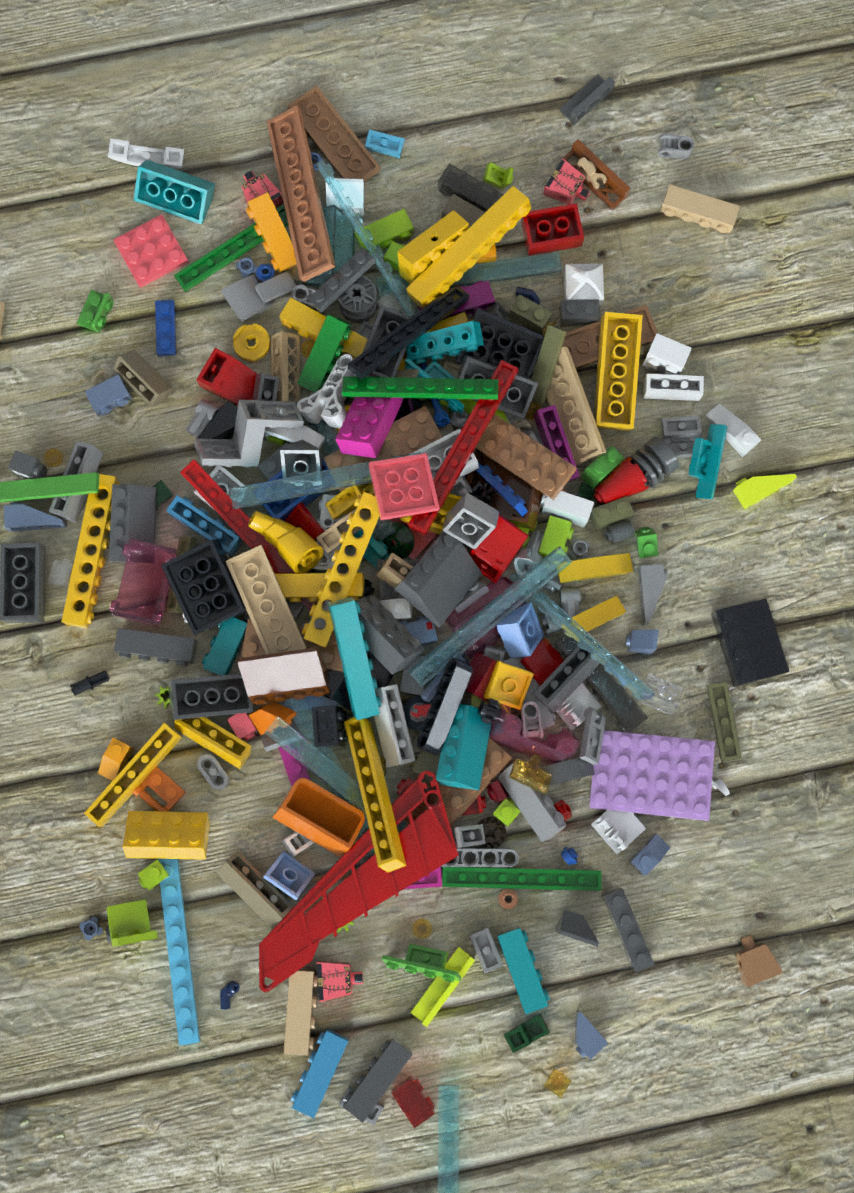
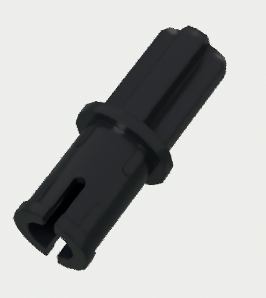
(89, 683)

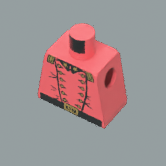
(566, 184)
(260, 185)
(336, 979)

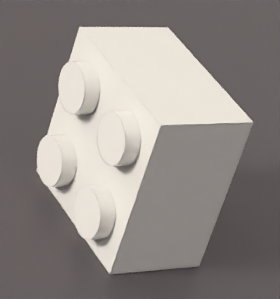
(666, 356)

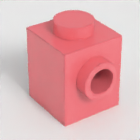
(242, 726)

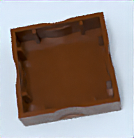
(528, 493)

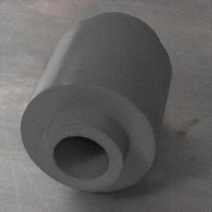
(619, 531)

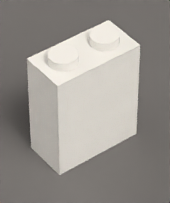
(568, 508)

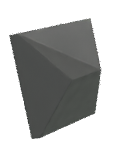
(300, 459)
(576, 927)

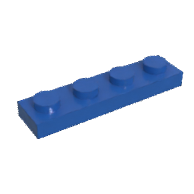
(504, 491)

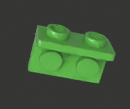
(95, 311)

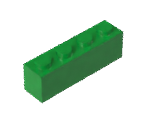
(324, 353)

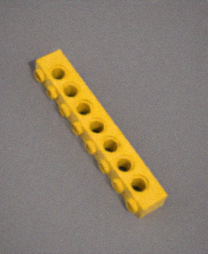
(363, 502)
(83, 559)

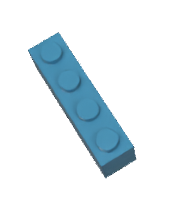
(320, 1073)

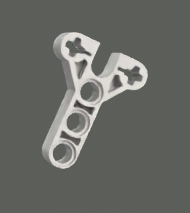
(328, 401)

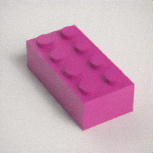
(367, 425)

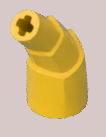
(293, 543)

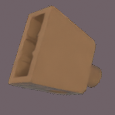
(756, 962)

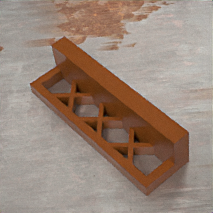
(615, 184)

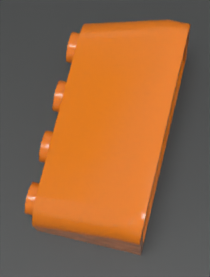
(320, 816)

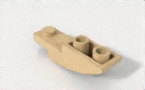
(331, 537)

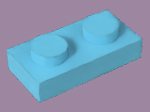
(384, 143)

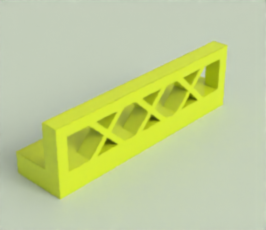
(439, 989)

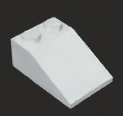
(439, 450)

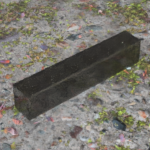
(607, 690)

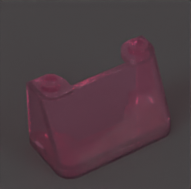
(143, 583)
(508, 734)

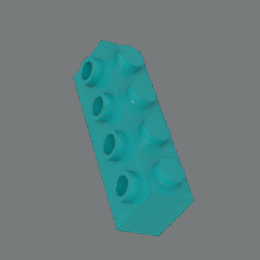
(444, 342)
(522, 970)

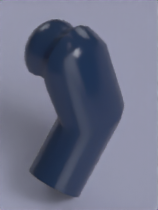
(528, 293)
(226, 993)

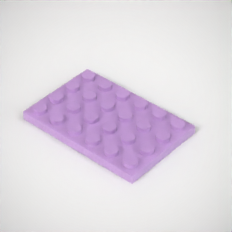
(653, 775)

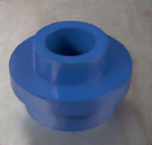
(264, 277)
(569, 855)

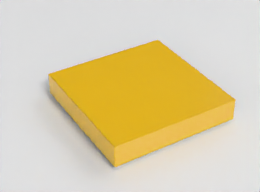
(509, 685)

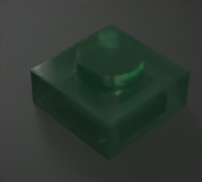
(586, 492)

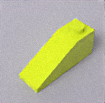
(760, 487)

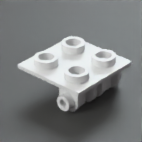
(574, 706)
(618, 828)

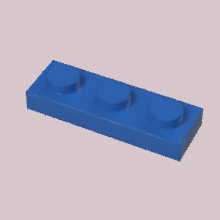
(165, 328)

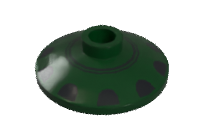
(404, 541)

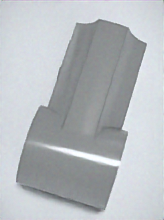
(204, 413)
(570, 600)

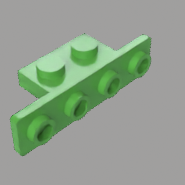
(423, 960)

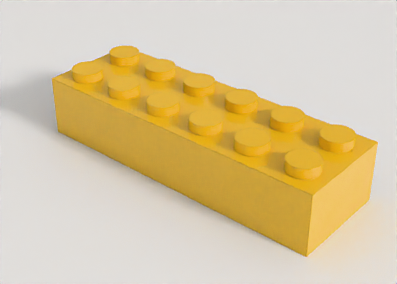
(617, 371)

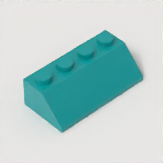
(173, 191)
(464, 750)

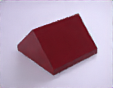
(481, 674)

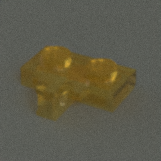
(530, 774)

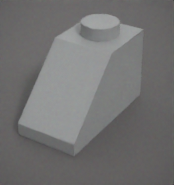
(469, 835)

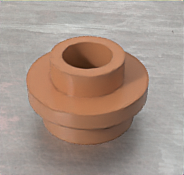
(505, 892)

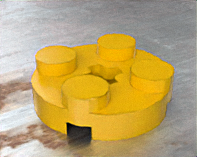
(251, 332)

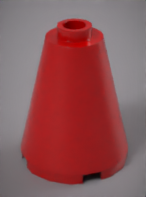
(623, 481)

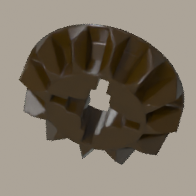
(500, 833)

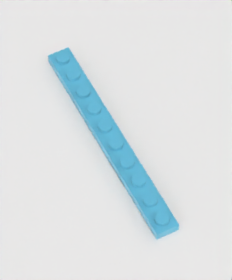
(179, 954)

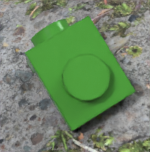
(646, 542)

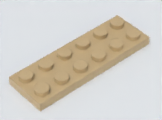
(574, 410)
(265, 602)

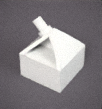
(584, 282)

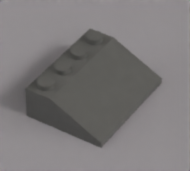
(439, 578)

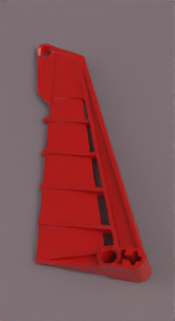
(425, 846)

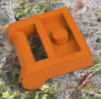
(163, 786)

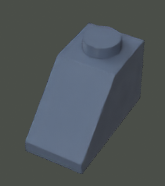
(642, 641)
(649, 855)
(587, 1037)

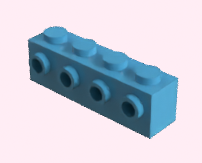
(203, 525)

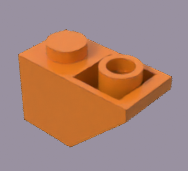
(265, 715)

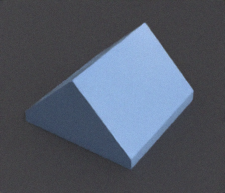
(289, 875)

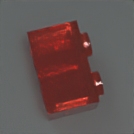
(413, 1101)

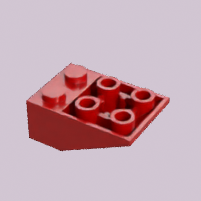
(227, 378)
(498, 549)

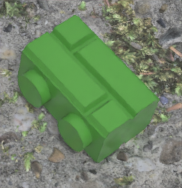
(602, 467)

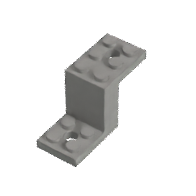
(248, 433)

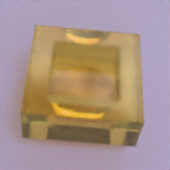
(557, 1083)

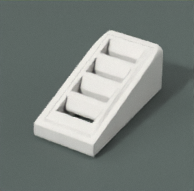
(286, 842)

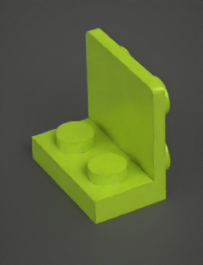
(129, 923)

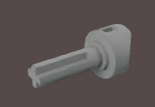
(528, 557)

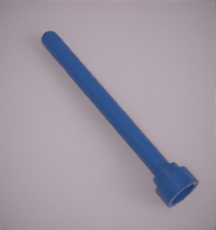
(440, 416)

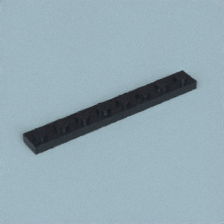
(408, 332)

